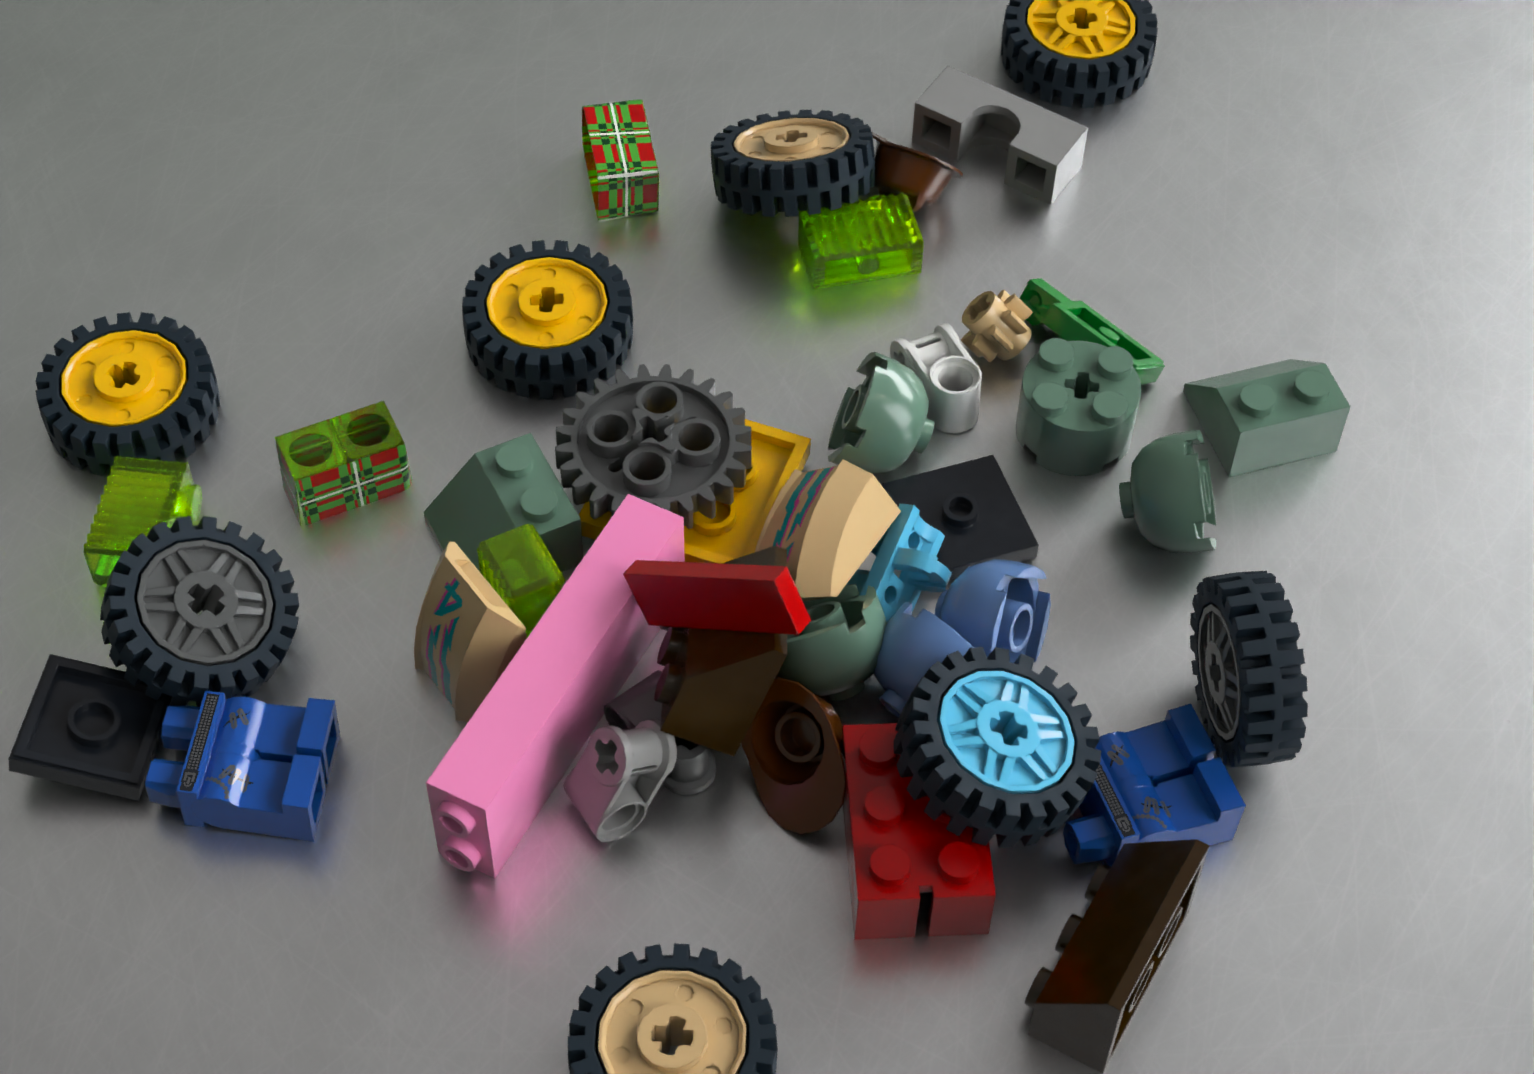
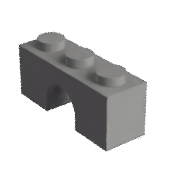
(968, 113)

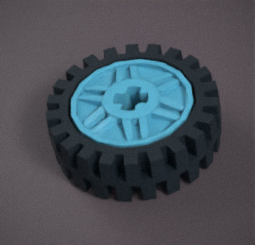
(996, 747)

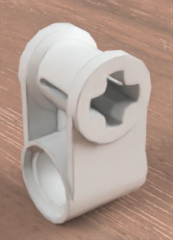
(947, 375)

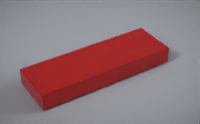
(718, 596)

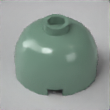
(882, 417)
(1171, 494)
(837, 645)

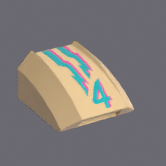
(827, 525)
(464, 633)

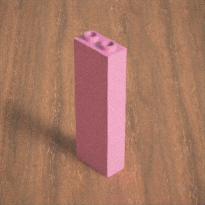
(549, 695)

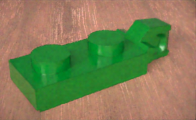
(1081, 323)

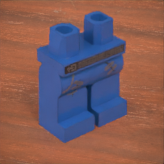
(248, 764)
(1155, 789)

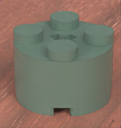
(1078, 405)

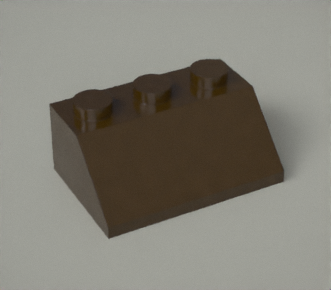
(718, 676)
(1114, 948)

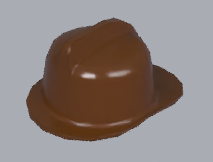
(910, 172)
(797, 757)

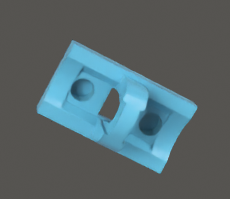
(908, 547)

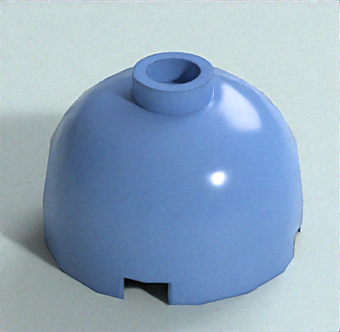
(998, 607)
(910, 650)

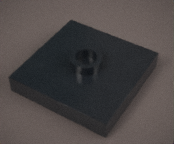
(972, 510)
(89, 729)

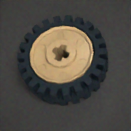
(793, 163)
(670, 1002)

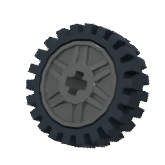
(171, 578)
(1248, 668)

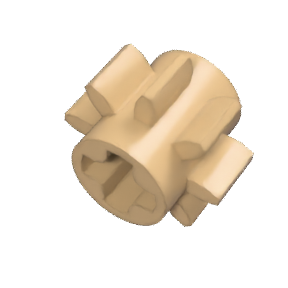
(996, 325)

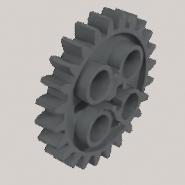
(655, 442)

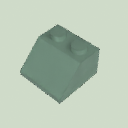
(1270, 414)
(502, 492)

